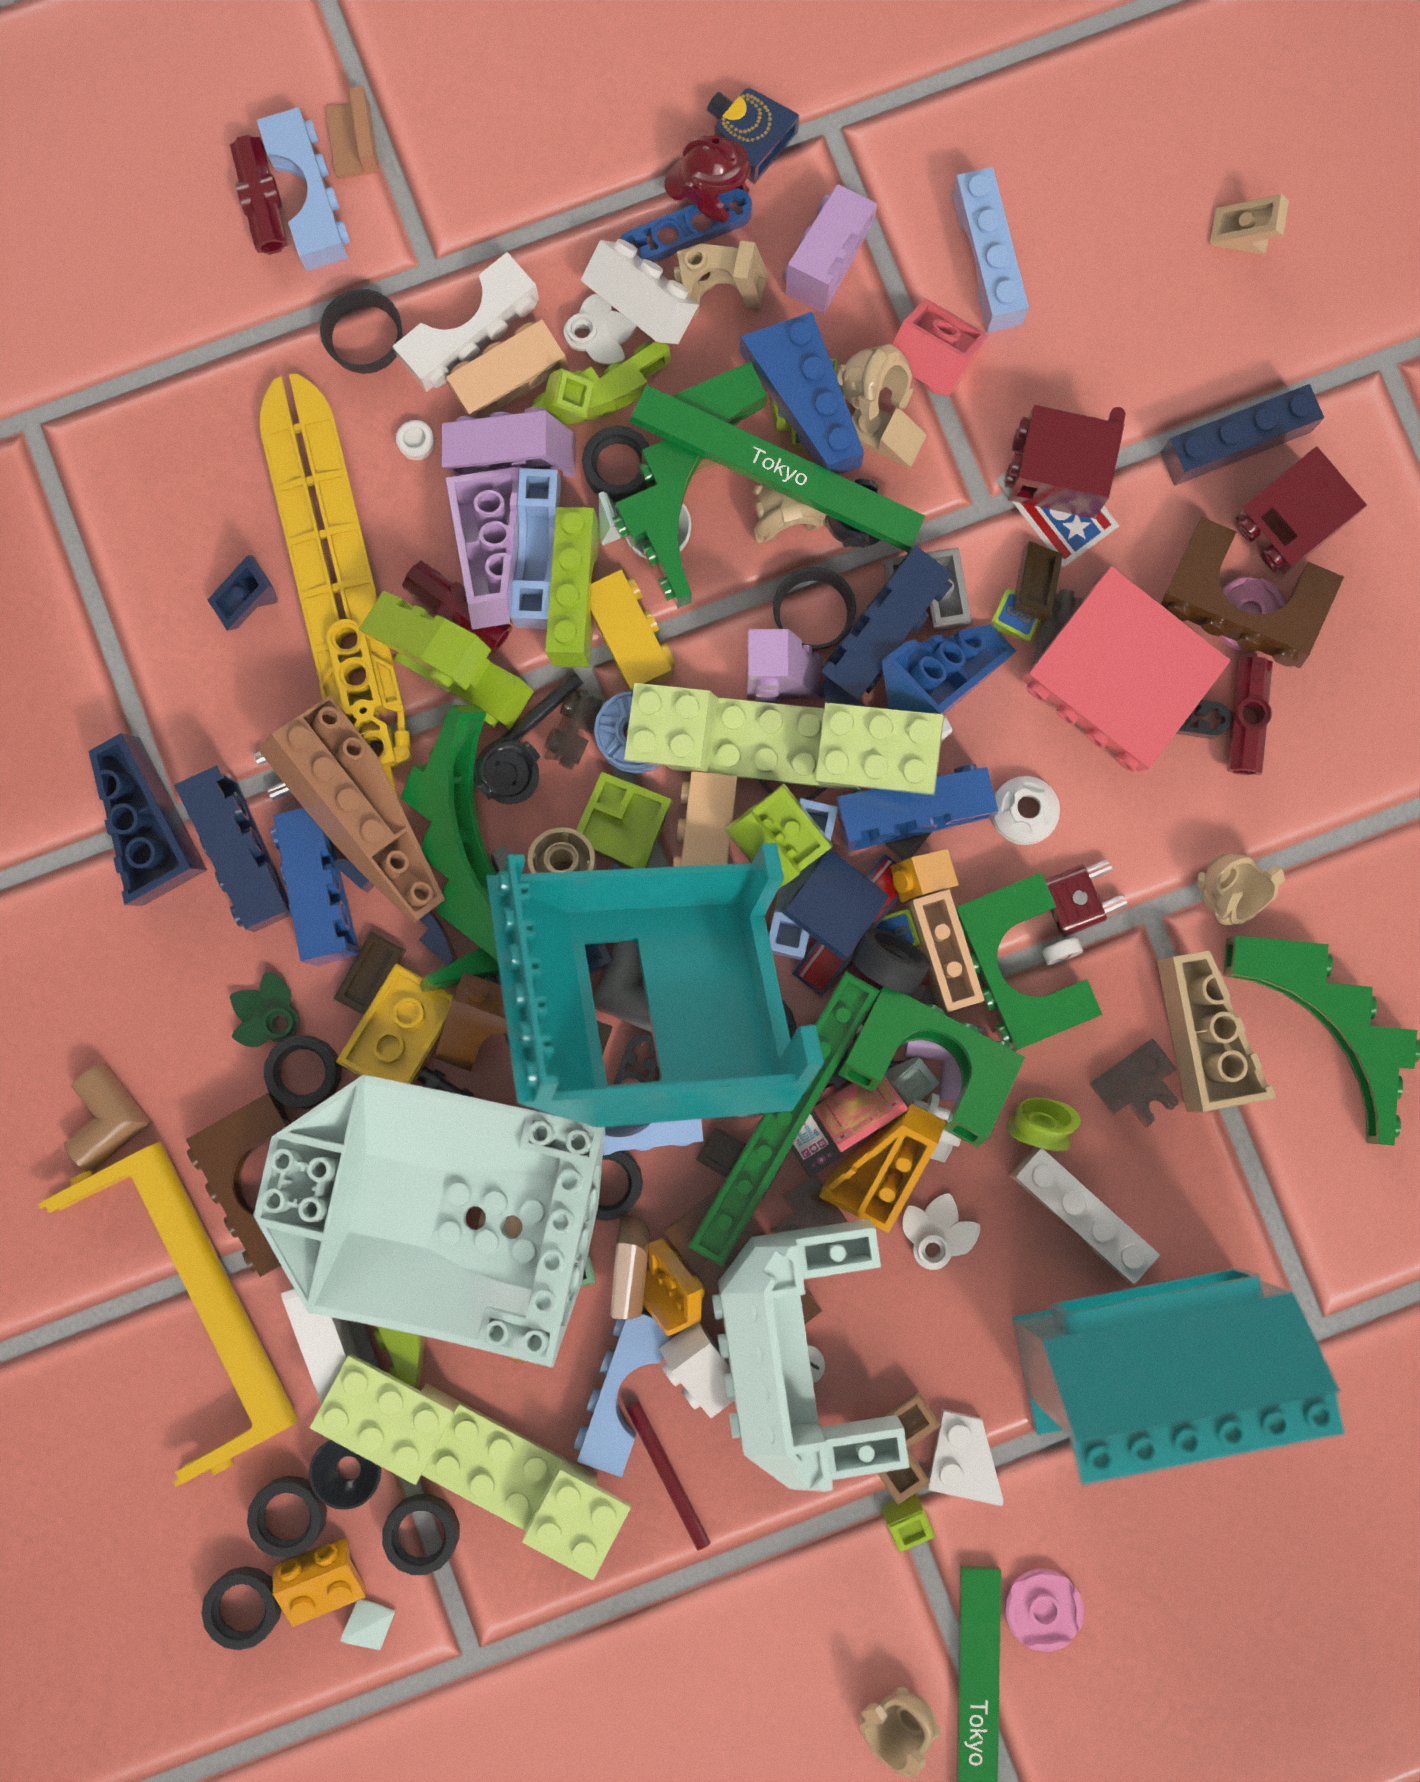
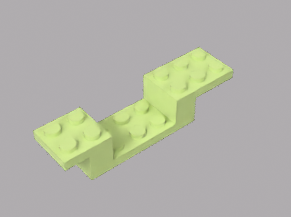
(785, 743)
(475, 1458)

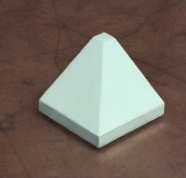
(607, 510)
(912, 1080)
(368, 1624)

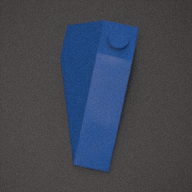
(943, 670)

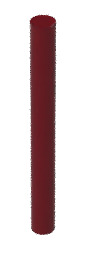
(668, 1476)

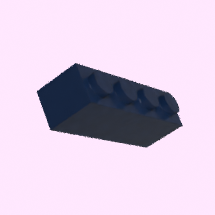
(1242, 434)

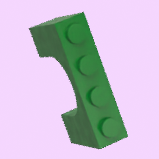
(1020, 1017)
(985, 1064)

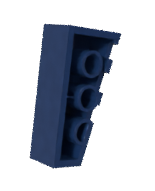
(145, 828)

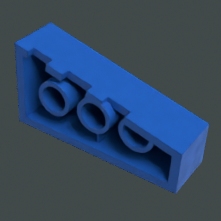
(804, 386)
(889, 816)
(314, 889)

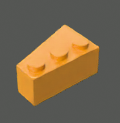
(885, 1168)

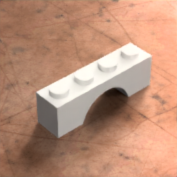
(433, 353)
(1085, 1214)

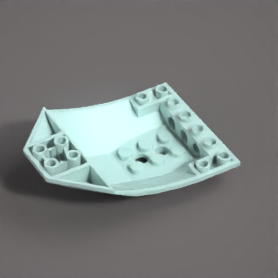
(375, 1200)

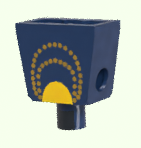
(756, 125)

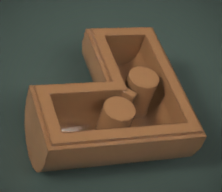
(115, 1121)
(630, 1268)
(917, 1424)

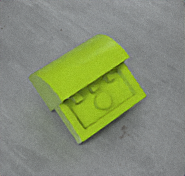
(784, 822)

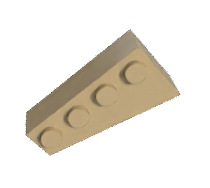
(1208, 1037)

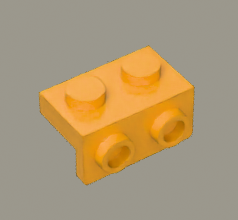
(671, 1291)
(317, 1582)

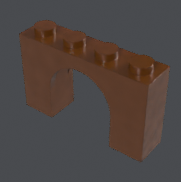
(1283, 634)
(475, 1015)
(221, 1156)

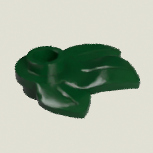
(261, 1009)

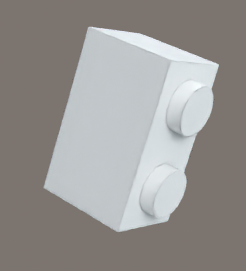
(697, 1364)

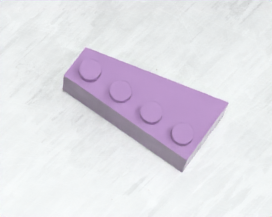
(487, 540)

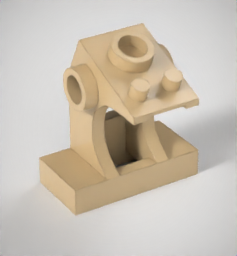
(728, 265)

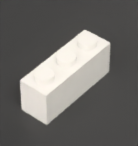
(640, 291)

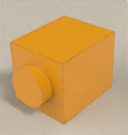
(924, 875)

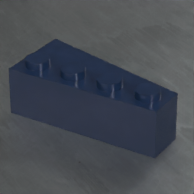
(886, 622)
(235, 848)

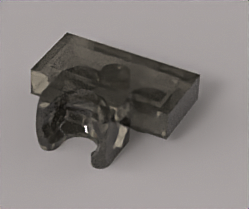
(1138, 1082)
(808, 1208)

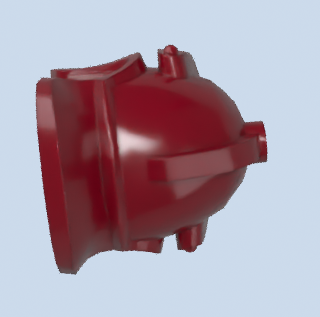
(709, 169)

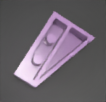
(829, 248)
(508, 441)
(781, 667)

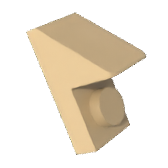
(1250, 224)
(890, 436)

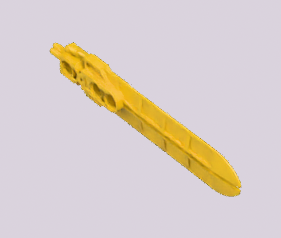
(355, 581)

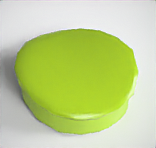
(1044, 1123)

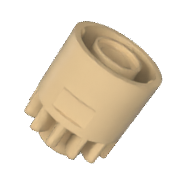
(561, 852)

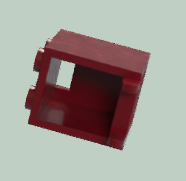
(1065, 460)
(1310, 501)

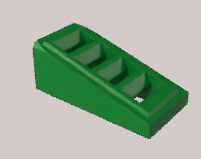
(475, 963)

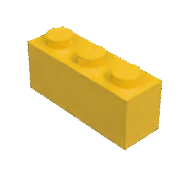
(629, 631)

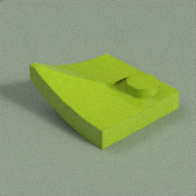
(624, 821)

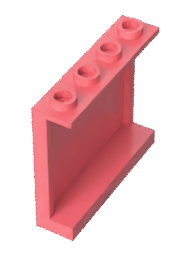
(1125, 671)

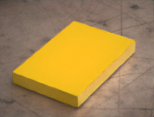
(397, 1029)

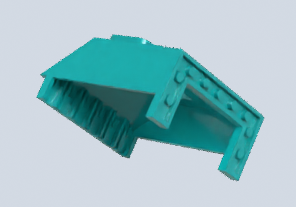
(704, 980)
(1176, 1374)

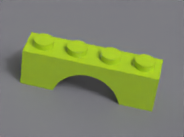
(570, 587)

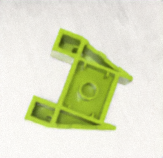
(447, 658)

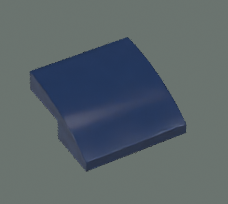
(836, 904)

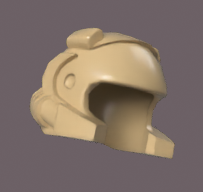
(870, 372)
(780, 512)
(1238, 888)
(900, 1731)

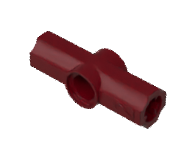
(258, 194)
(450, 602)
(1250, 692)

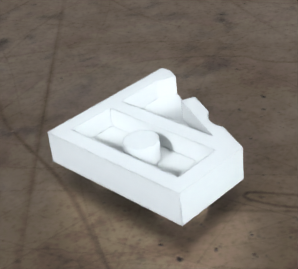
(963, 1460)

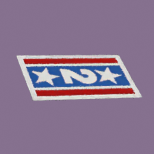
(1065, 531)

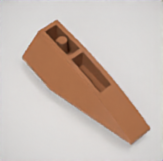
(353, 803)

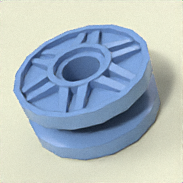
(610, 733)

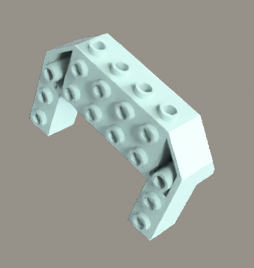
(772, 1360)

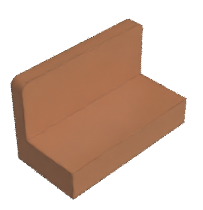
(352, 136)

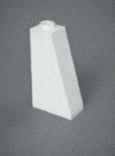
(322, 1340)

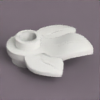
(605, 328)
(942, 1226)

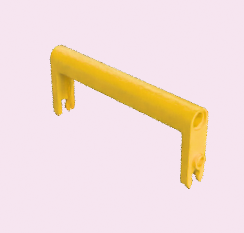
(209, 1291)

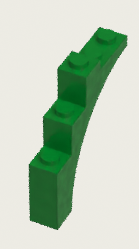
(670, 468)
(453, 841)
(1344, 1010)

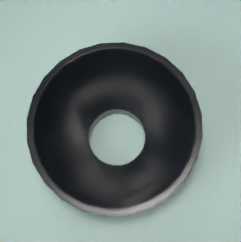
(332, 1486)

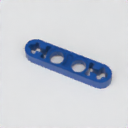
(687, 234)

